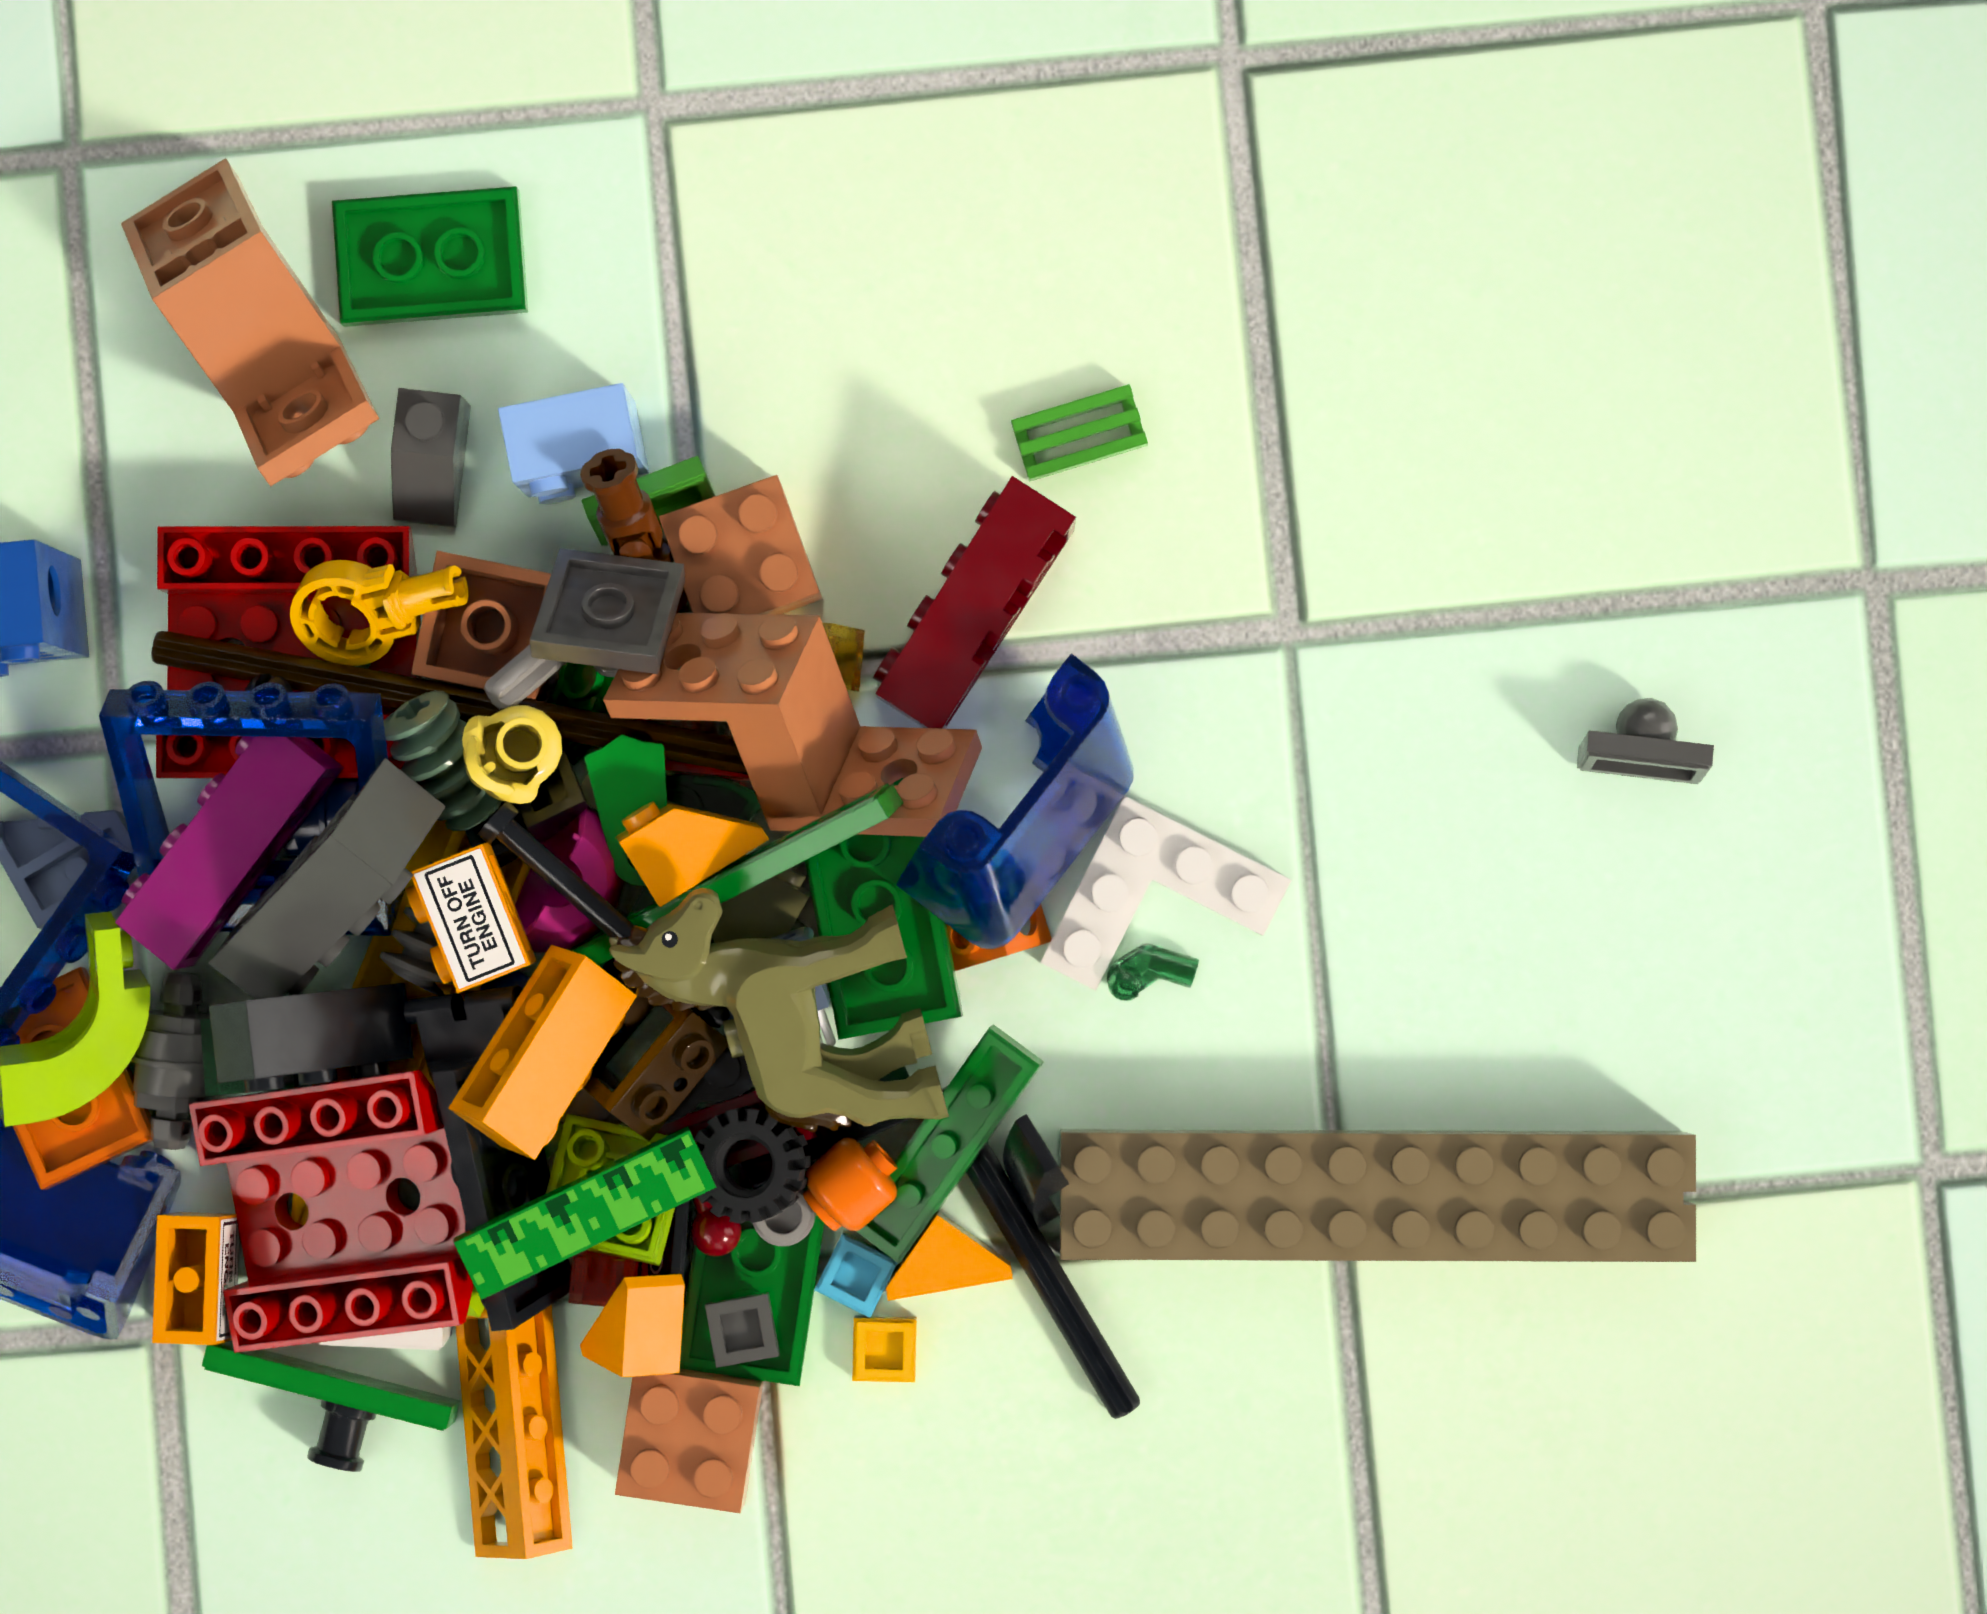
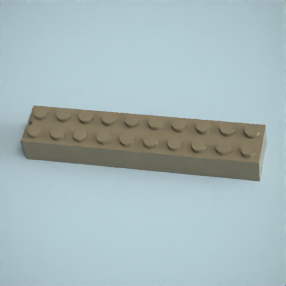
(1377, 1195)

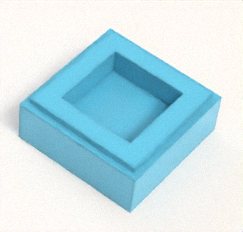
(856, 1275)

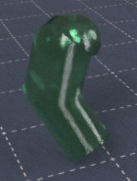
(1147, 965)

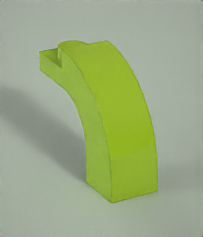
(88, 1055)

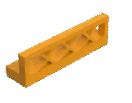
(523, 1432)

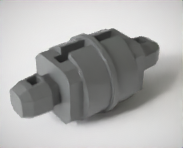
(171, 1061)

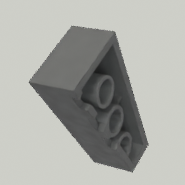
(330, 887)

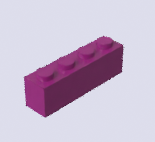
(226, 846)

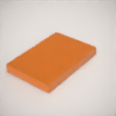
(97, 1130)

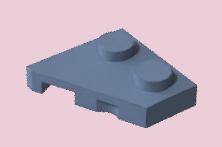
(47, 862)

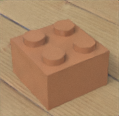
(742, 552)
(479, 638)
(690, 1439)

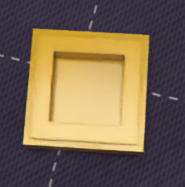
(884, 1349)

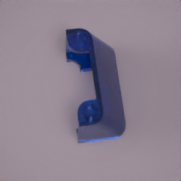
(995, 878)
(83, 1243)

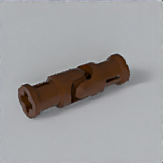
(625, 509)

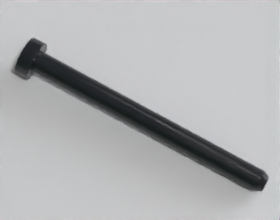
(569, 885)

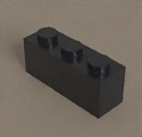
(310, 1036)

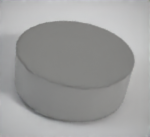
(788, 1226)

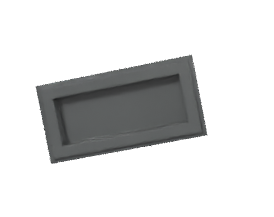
(1645, 747)

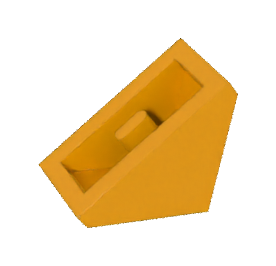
(946, 1260)
(639, 1327)

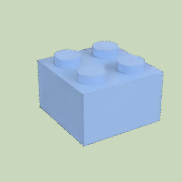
(558, 434)

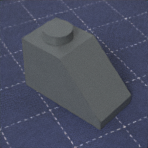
(428, 456)

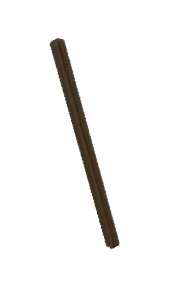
(309, 674)

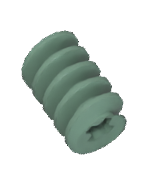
(429, 740)

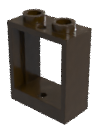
(647, 1092)

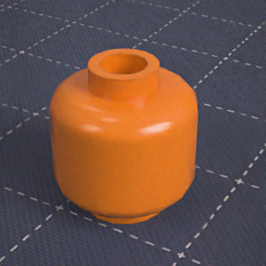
(850, 1184)

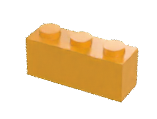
(543, 1052)

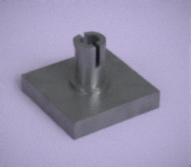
(607, 611)

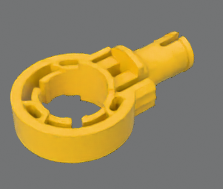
(382, 594)

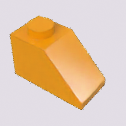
(683, 846)

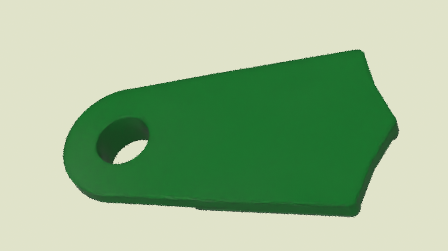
(623, 779)

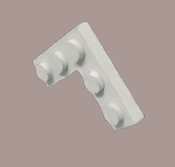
(1148, 848)

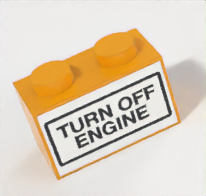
(470, 918)
(192, 1269)

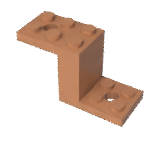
(249, 323)
(796, 721)

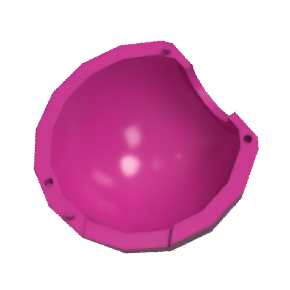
(545, 912)

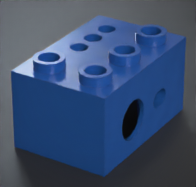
(40, 605)

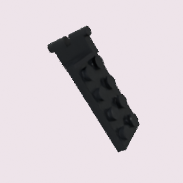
(486, 1174)

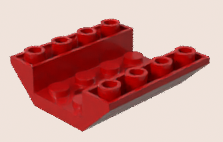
(241, 588)
(362, 1255)

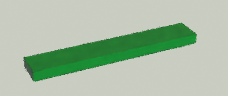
(769, 860)

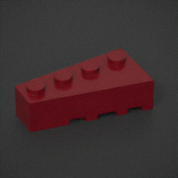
(975, 606)

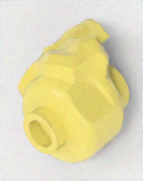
(511, 752)

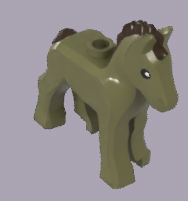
(776, 1015)

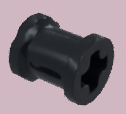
(341, 1437)

